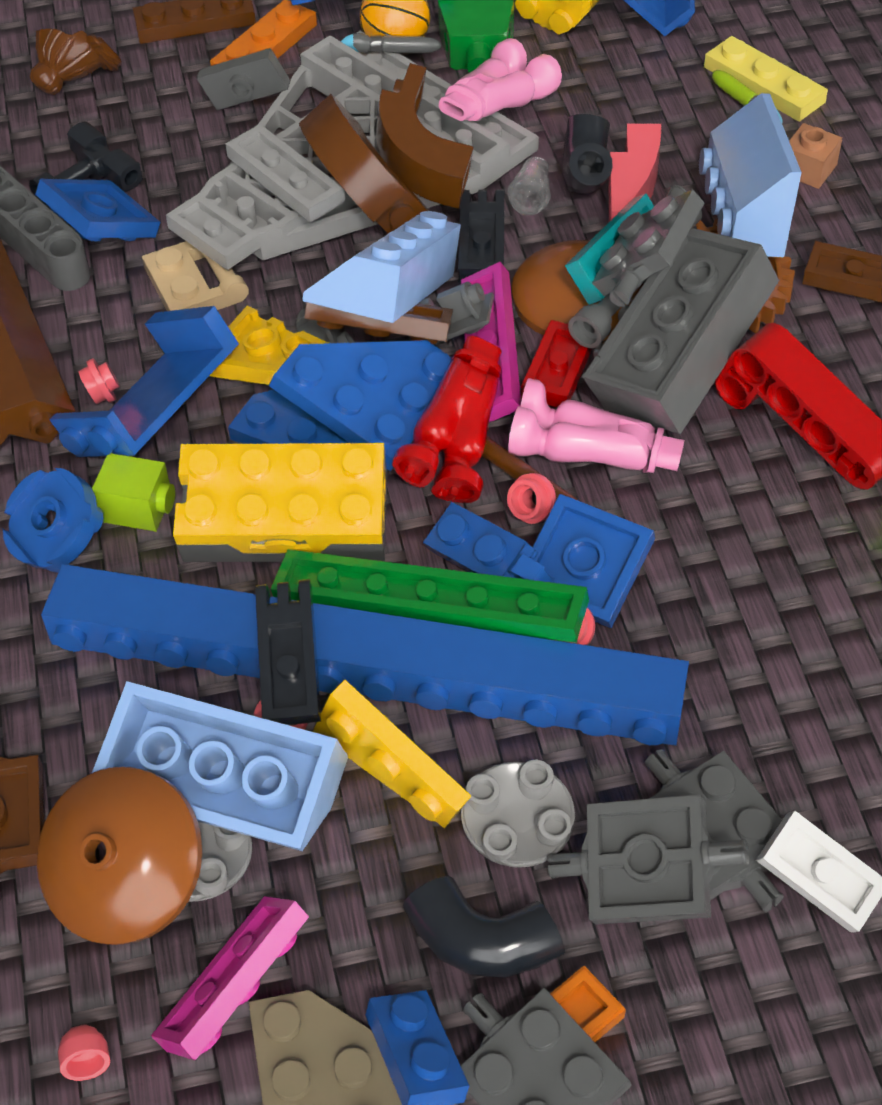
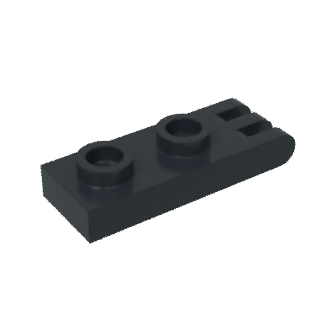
(480, 232)
(288, 655)

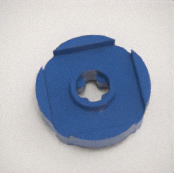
(73, 525)

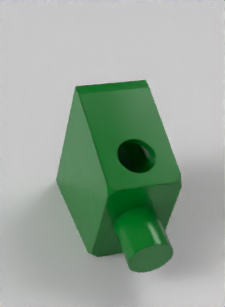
(473, 29)

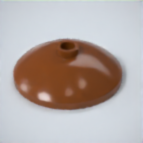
(546, 290)
(148, 859)

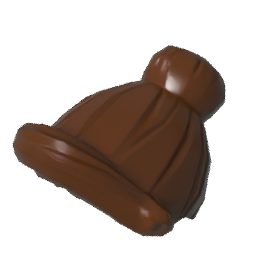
(69, 58)

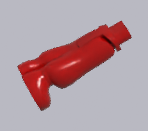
(456, 424)

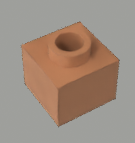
(815, 153)

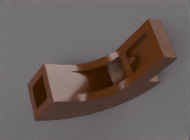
(421, 159)
(358, 166)

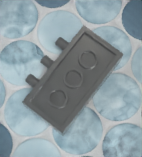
(681, 330)

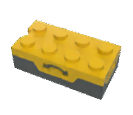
(281, 497)

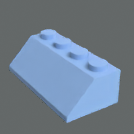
(752, 176)
(393, 271)
(228, 764)

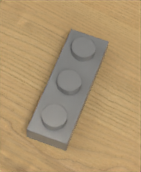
(285, 173)

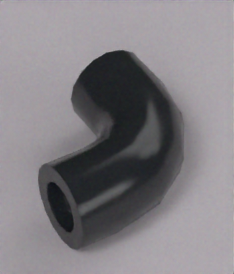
(586, 154)
(480, 942)

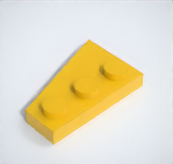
(261, 348)
(390, 755)

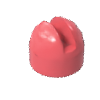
(83, 1053)

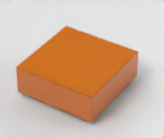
(589, 1003)

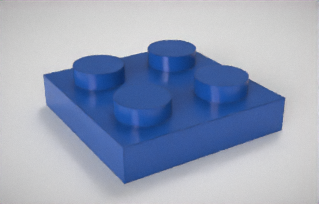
(97, 209)
(593, 551)

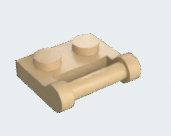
(183, 286)

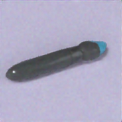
(394, 44)

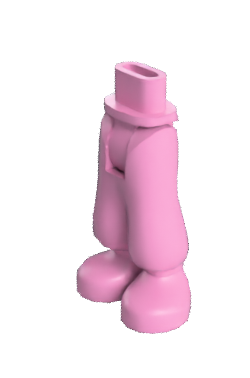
(501, 83)
(588, 435)

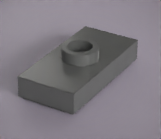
(243, 79)

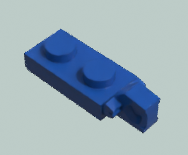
(483, 546)

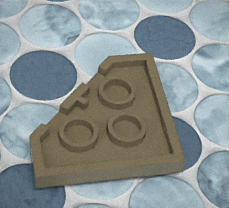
(316, 1054)

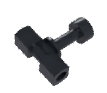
(95, 161)

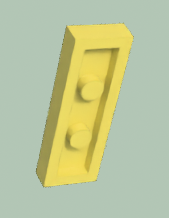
(789, 90)

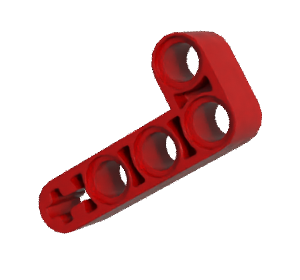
(808, 399)

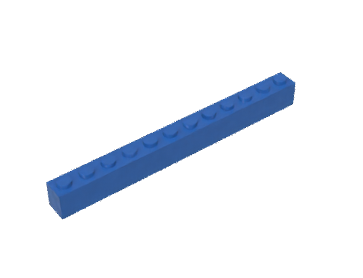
(377, 654)

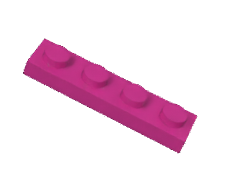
(502, 334)

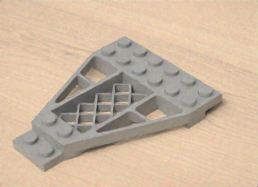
(239, 217)

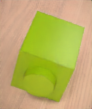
(133, 492)

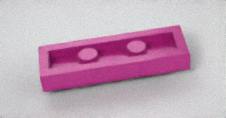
(230, 978)

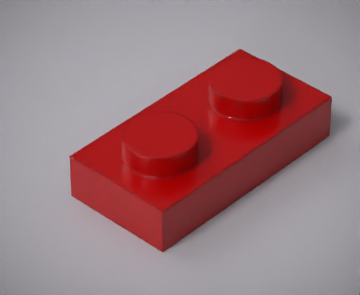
(558, 363)

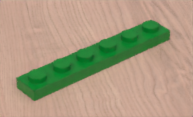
(439, 594)

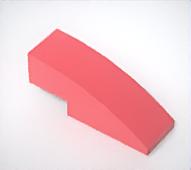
(636, 168)

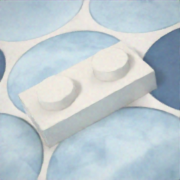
(822, 871)

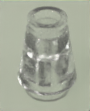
(530, 187)

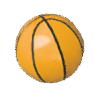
(394, 17)

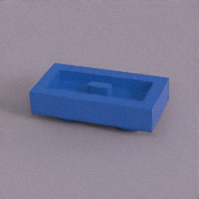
(416, 1049)

